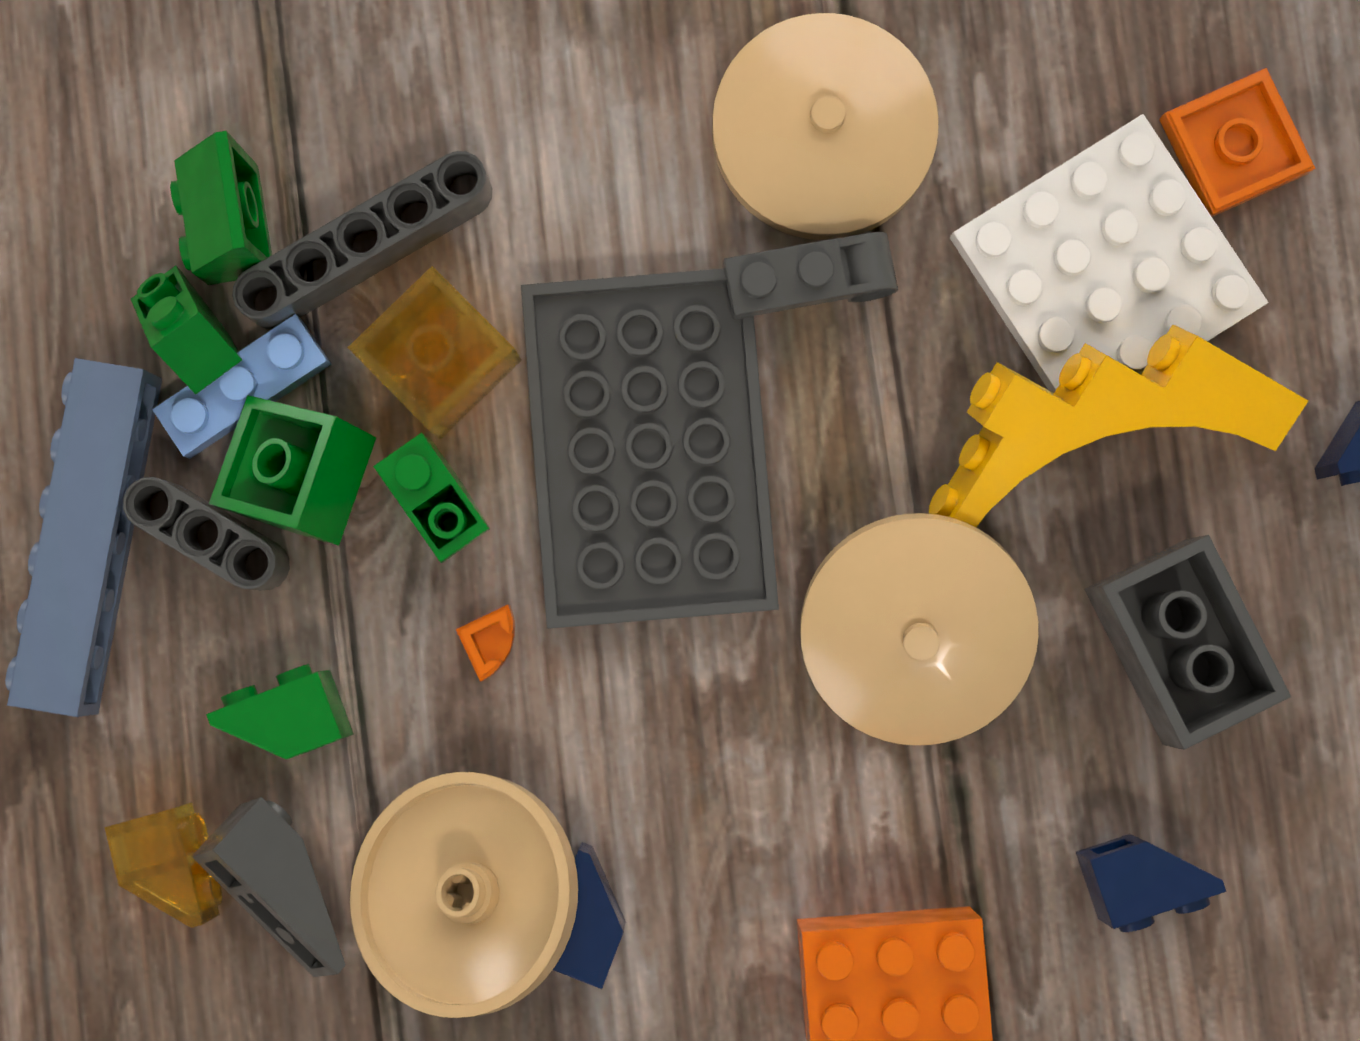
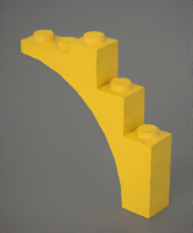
(1099, 397)

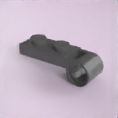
(811, 274)

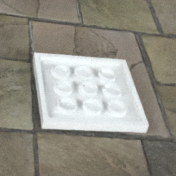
(1107, 257)

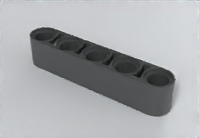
(335, 240)

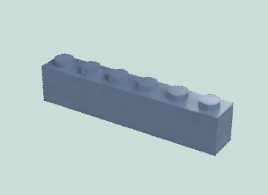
(82, 540)

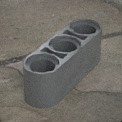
(180, 531)

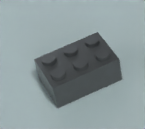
(1187, 643)

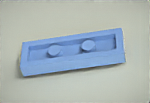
(267, 371)

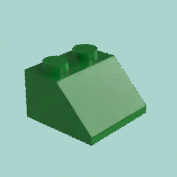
(221, 210)
(293, 469)

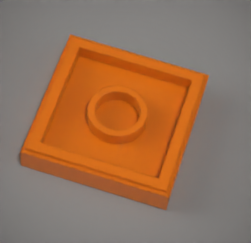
(1237, 142)

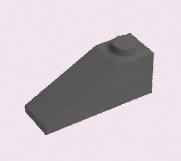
(272, 878)

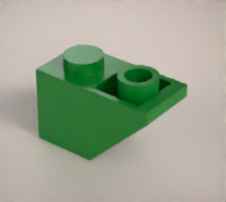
(184, 329)
(432, 496)
(288, 719)

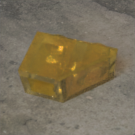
(156, 863)

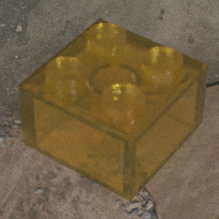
(435, 353)

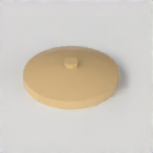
(824, 126)
(918, 629)
(463, 895)

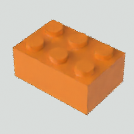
(895, 976)

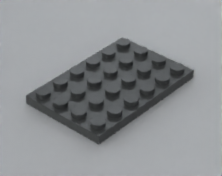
(647, 450)

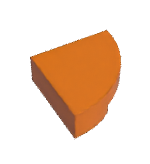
(489, 640)

